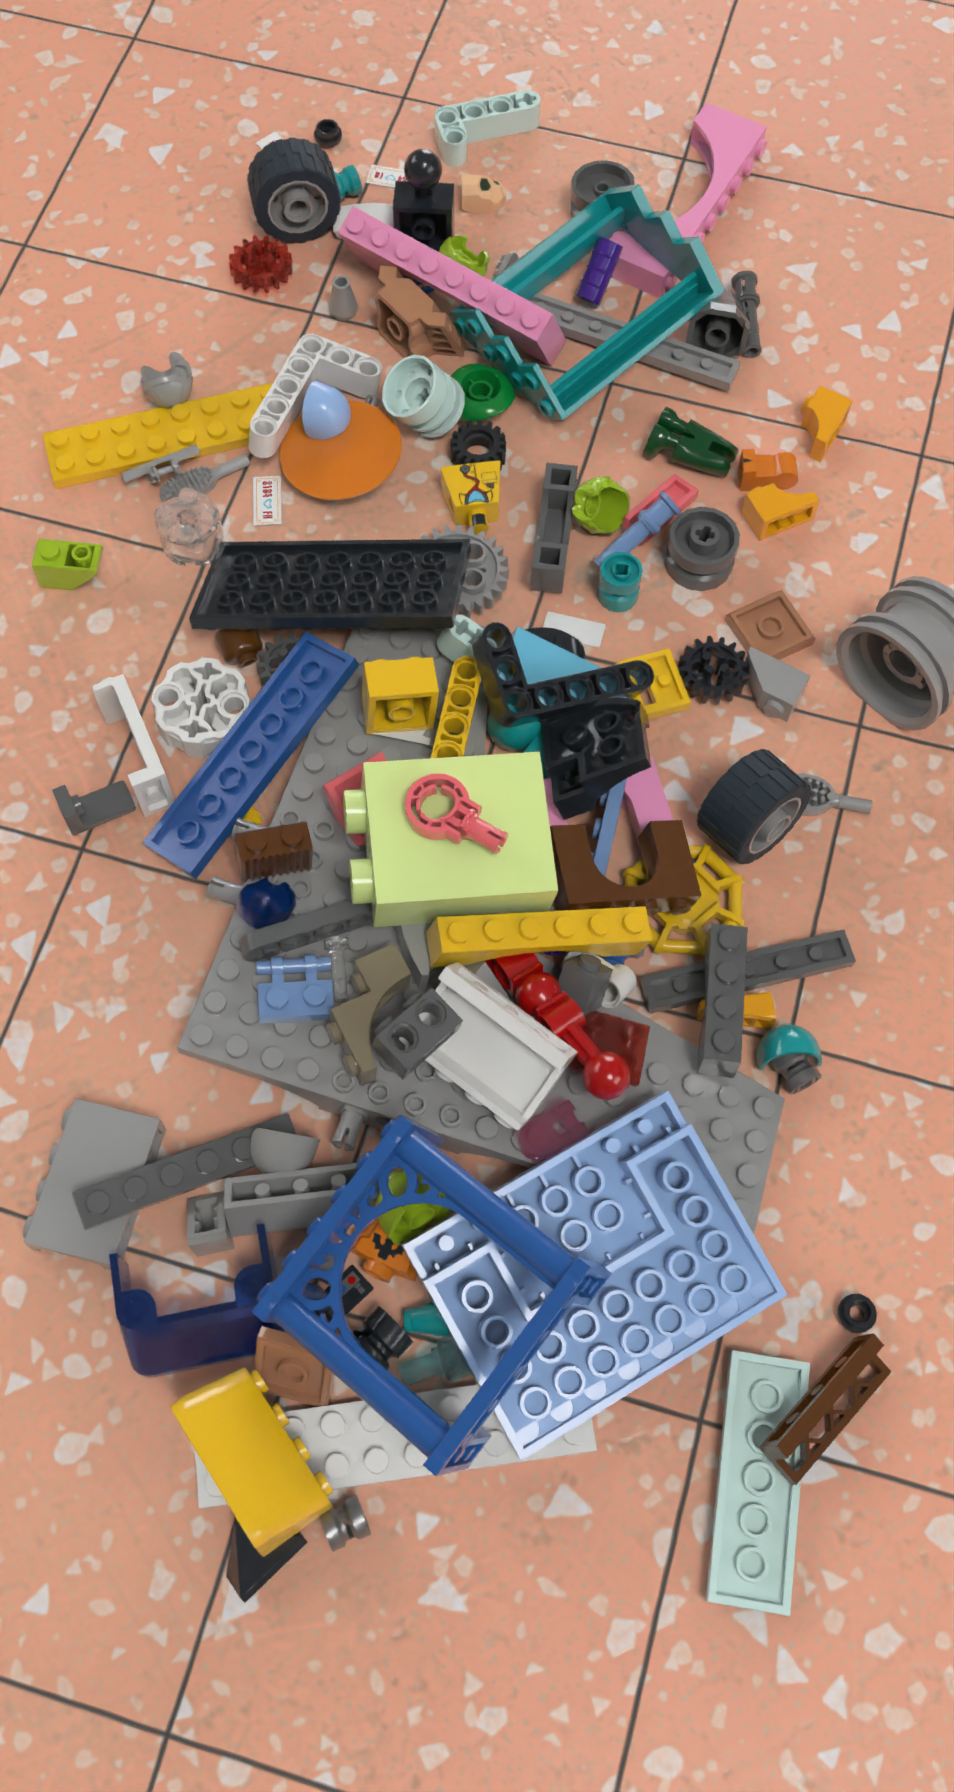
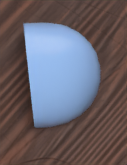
(325, 411)

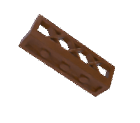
(819, 1403)

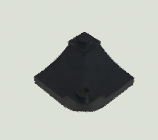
(594, 751)

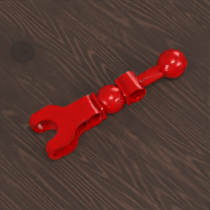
(541, 997)

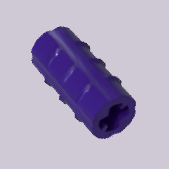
(599, 271)

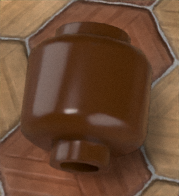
(239, 645)

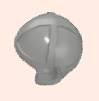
(170, 386)

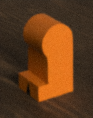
(765, 469)

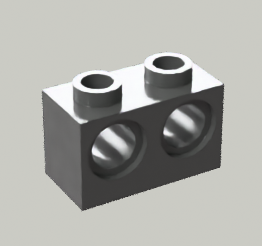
(422, 1038)

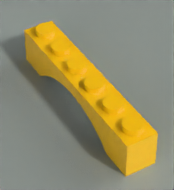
(493, 936)

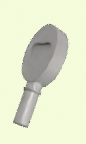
(824, 797)

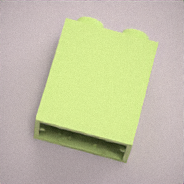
(425, 878)

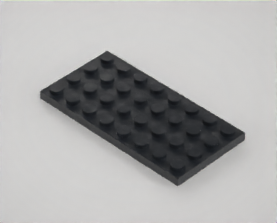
(333, 584)

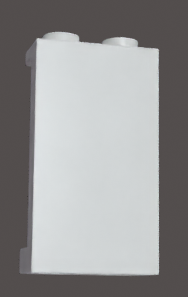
(151, 782)

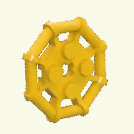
(703, 910)

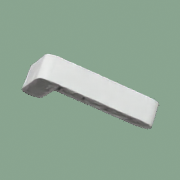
(310, 361)

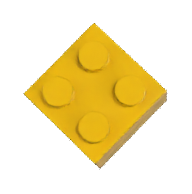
(399, 695)

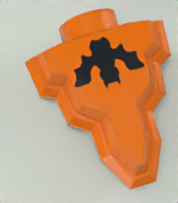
(381, 1255)

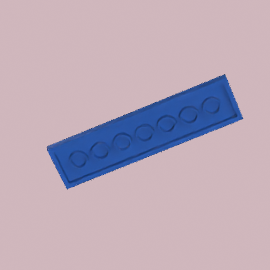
(250, 754)

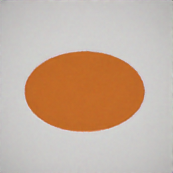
(346, 463)

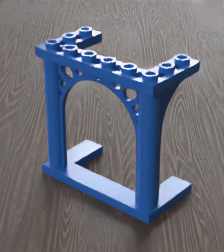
(293, 1300)

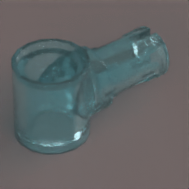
(443, 1361)

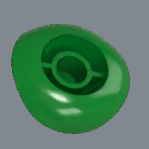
(485, 391)

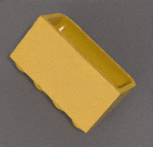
(253, 1458)

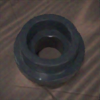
(327, 133)
(867, 1309)

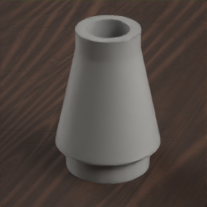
(342, 299)

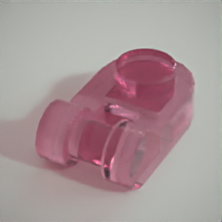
(539, 1138)

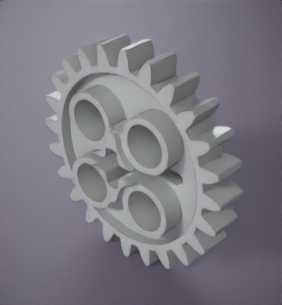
(489, 560)

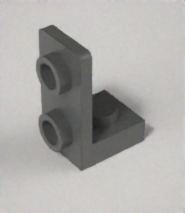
(94, 808)

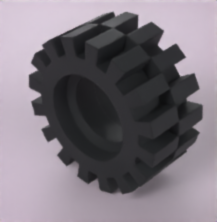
(478, 435)

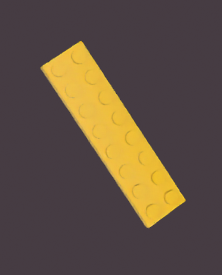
(127, 441)

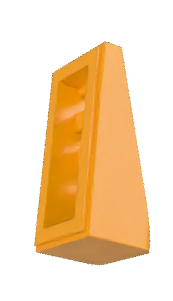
(758, 1010)

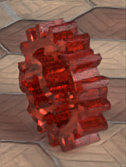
(260, 264)

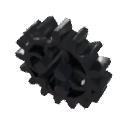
(727, 681)

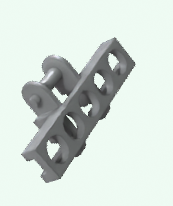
(154, 474)

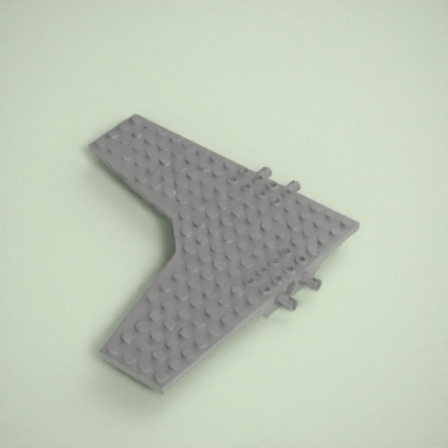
(730, 1115)

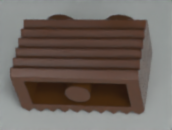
(274, 851)

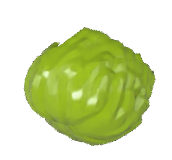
(458, 251)
(600, 505)

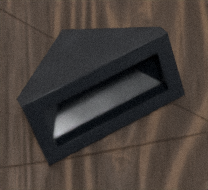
(249, 1569)

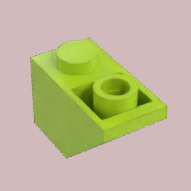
(65, 563)

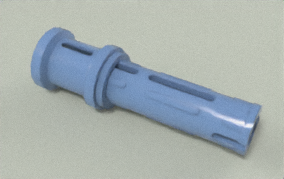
(648, 523)

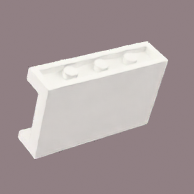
(498, 1051)

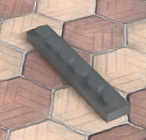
(763, 968)
(171, 1176)

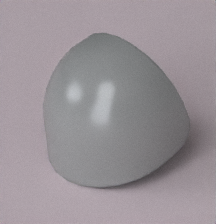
(281, 1151)

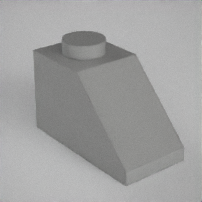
(775, 684)

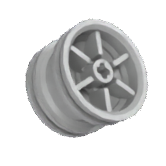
(903, 653)

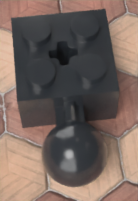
(422, 204)

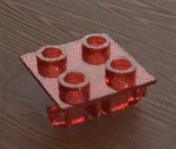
(617, 1036)

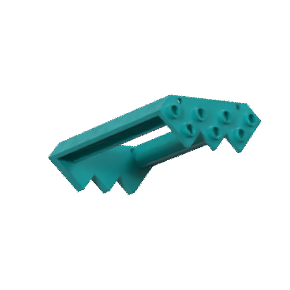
(655, 231)

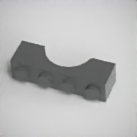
(554, 528)
(724, 1001)

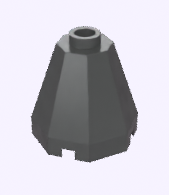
(720, 326)

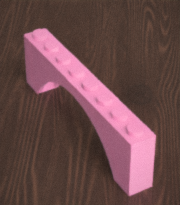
(729, 151)
(523, 321)

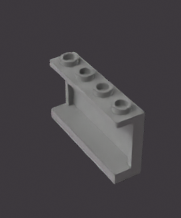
(93, 1148)

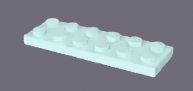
(754, 1502)

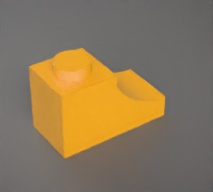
(824, 418)
(775, 511)

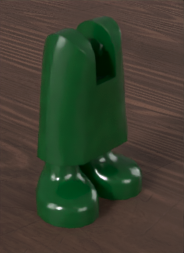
(694, 448)

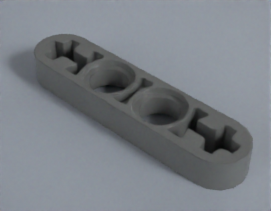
(305, 930)

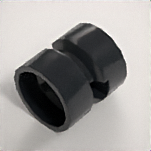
(383, 1337)

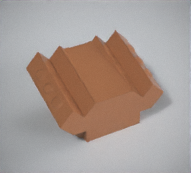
(412, 319)

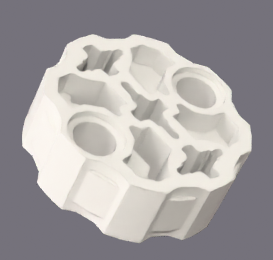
(189, 720)

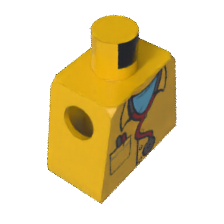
(472, 493)

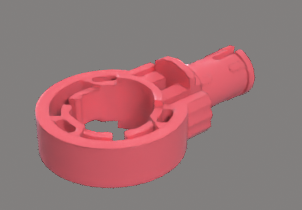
(449, 825)

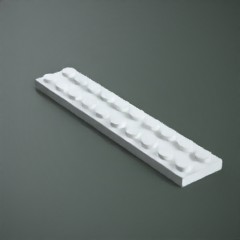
(362, 1449)

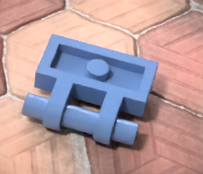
(298, 999)

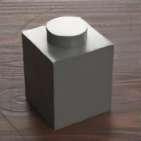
(585, 981)

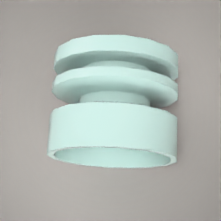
(423, 396)

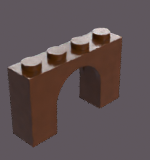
(668, 863)

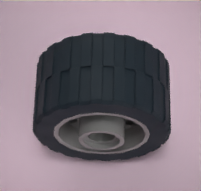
(293, 190)
(753, 806)

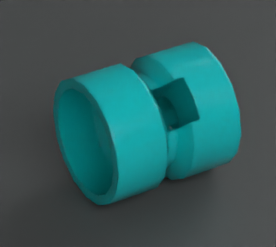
(619, 581)

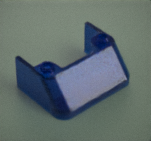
(194, 1336)

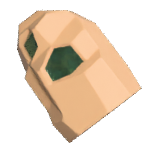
(481, 194)

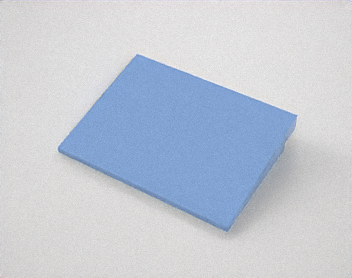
(647, 1211)

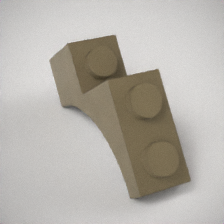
(376, 981)

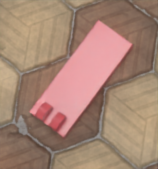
(676, 488)

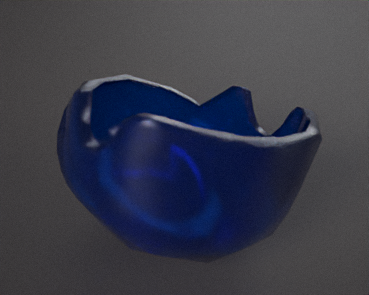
(265, 903)

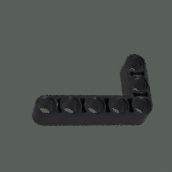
(555, 690)

